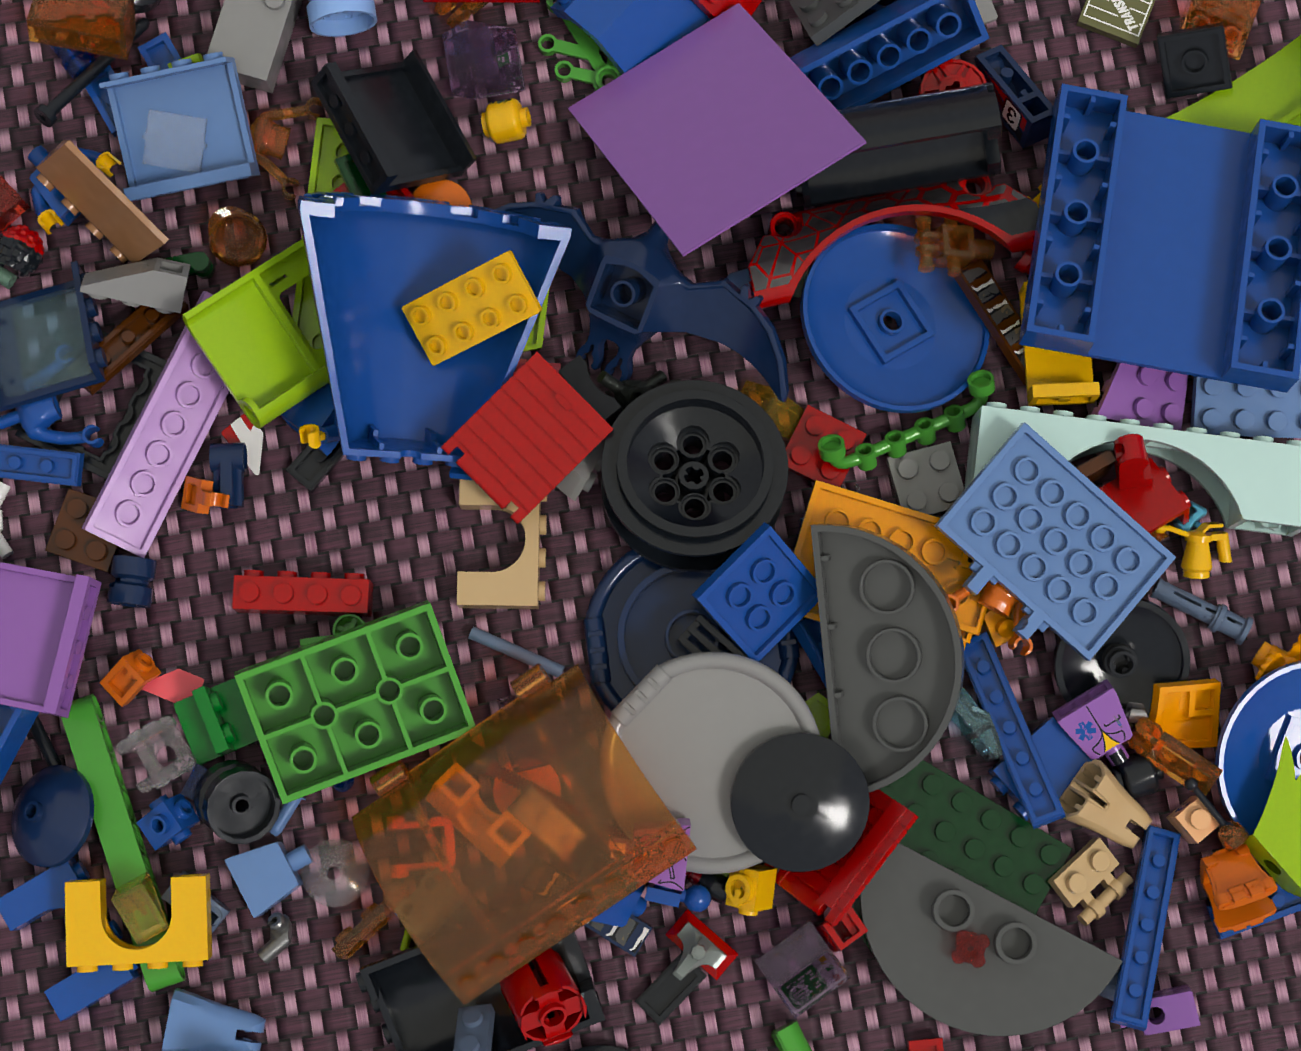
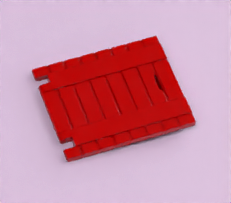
(527, 437)
(846, 879)

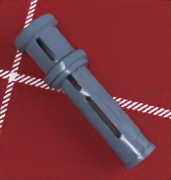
(1216, 617)

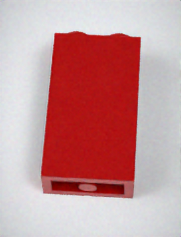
(1152, 504)

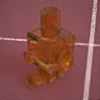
(949, 246)

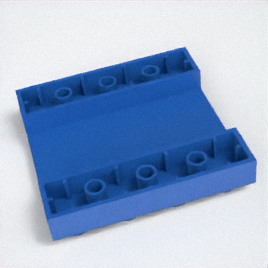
(1168, 243)

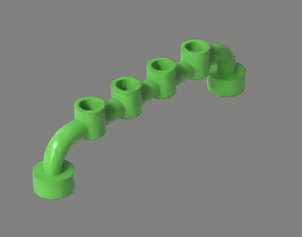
(833, 450)

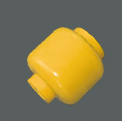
(505, 121)

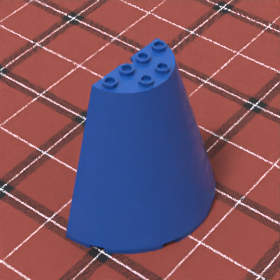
(371, 261)

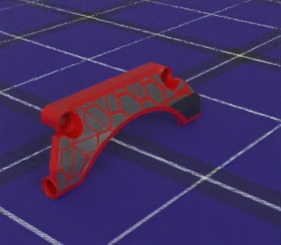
(785, 259)

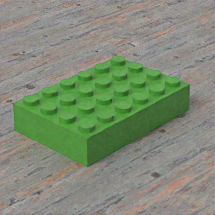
(355, 701)

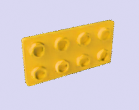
(472, 308)

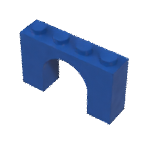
(37, 899)

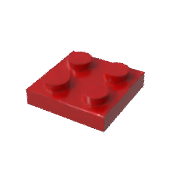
(803, 446)

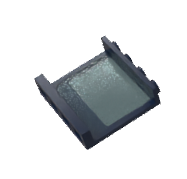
(49, 343)

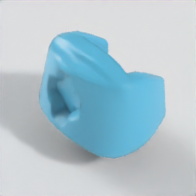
(1196, 513)

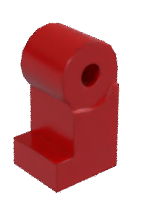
(1132, 462)
(844, 933)

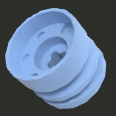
(341, 17)

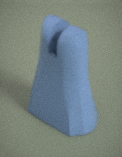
(208, 1026)

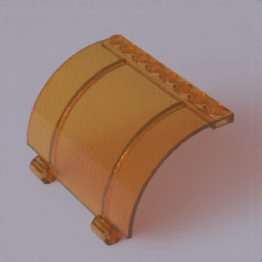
(516, 832)

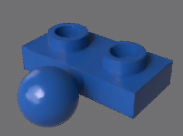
(696, 897)

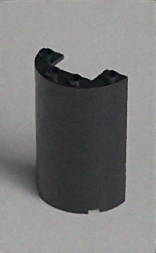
(914, 145)
(423, 1009)

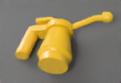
(1197, 556)

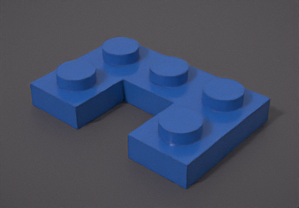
(155, 52)

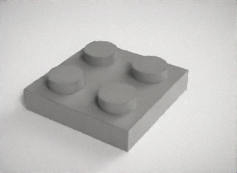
(926, 479)

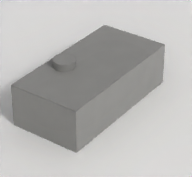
(256, 37)

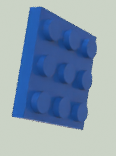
(759, 593)

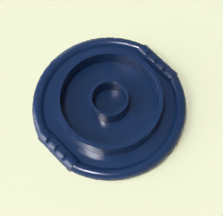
(640, 616)

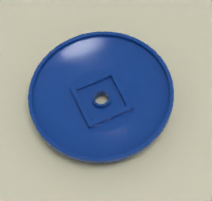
(843, 311)
(1254, 740)

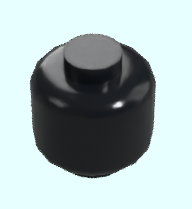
(1138, 776)

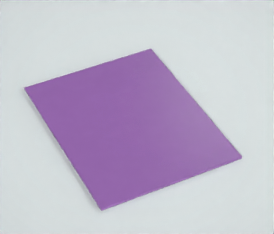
(714, 128)

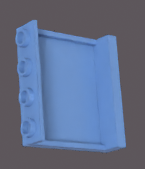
(191, 89)

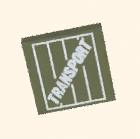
(1116, 19)

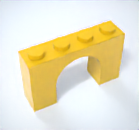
(93, 942)

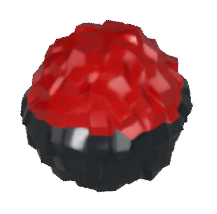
(21, 249)

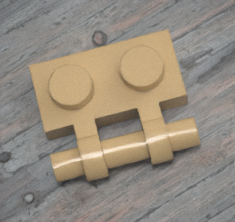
(1083, 873)

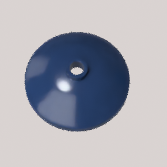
(52, 816)

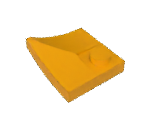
(1188, 711)

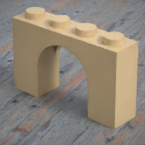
(517, 585)

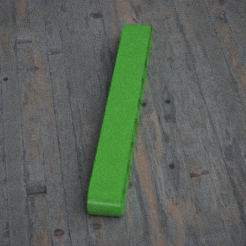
(114, 815)

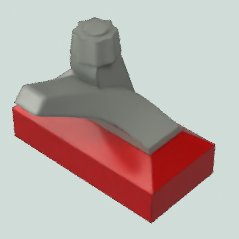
(699, 947)

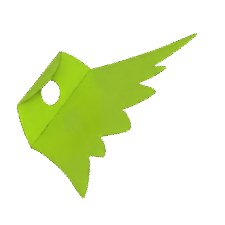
(1278, 833)

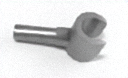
(1134, 712)

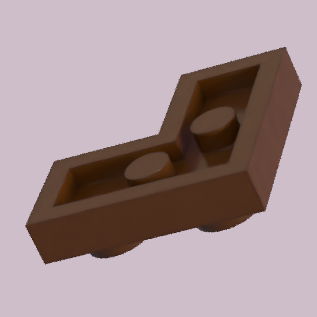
(75, 543)

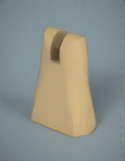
(1103, 805)

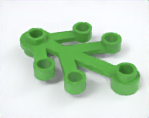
(584, 49)

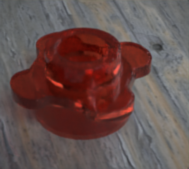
(963, 941)

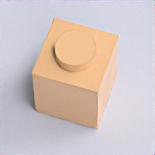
(1193, 820)

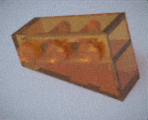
(84, 25)

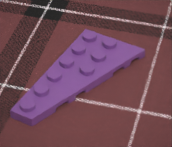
(1143, 396)

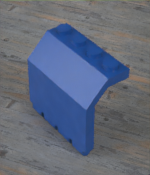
(632, 28)

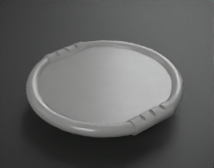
(691, 732)

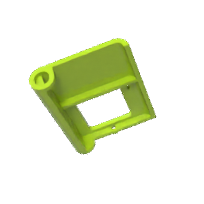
(258, 342)

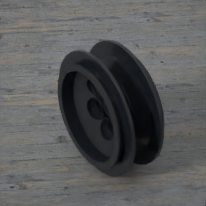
(725, 429)

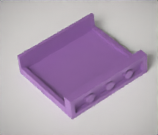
(43, 636)

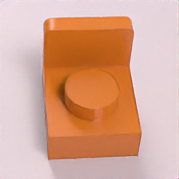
(130, 676)

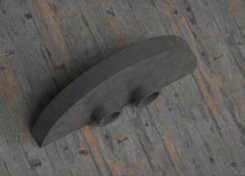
(886, 650)
(1031, 969)

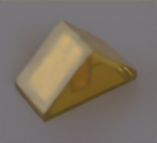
(784, 414)
(140, 908)

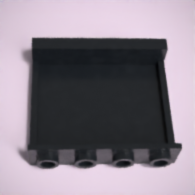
(394, 124)

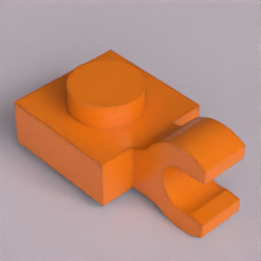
(199, 496)

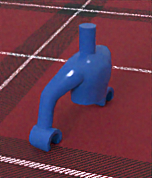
(39, 416)

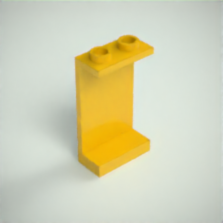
(1056, 375)

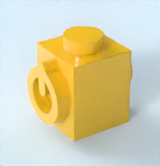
(751, 889)

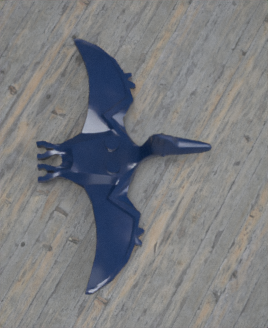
(639, 291)

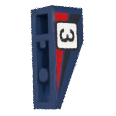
(1020, 102)

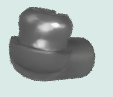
(279, 937)

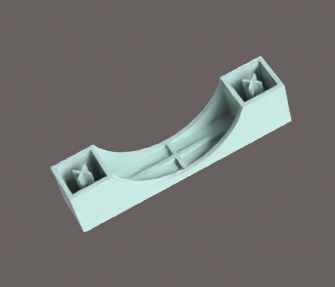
(1248, 479)

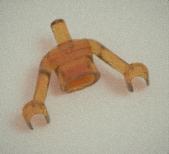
(272, 139)

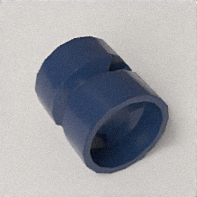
(131, 581)

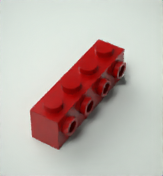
(302, 595)

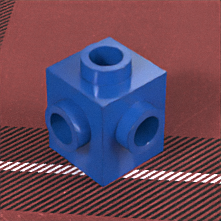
(168, 821)

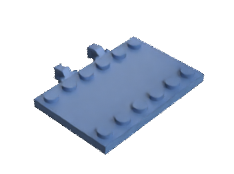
(1053, 543)

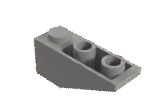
(147, 283)

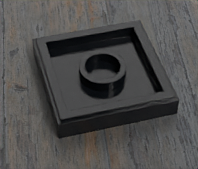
(1194, 60)

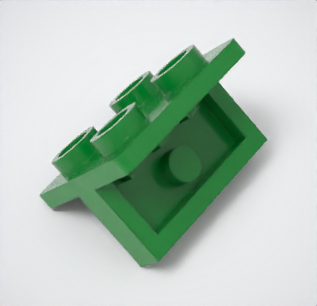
(215, 721)

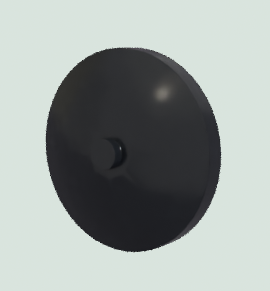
(1138, 654)
(799, 801)

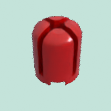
(544, 992)

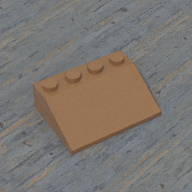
(100, 202)

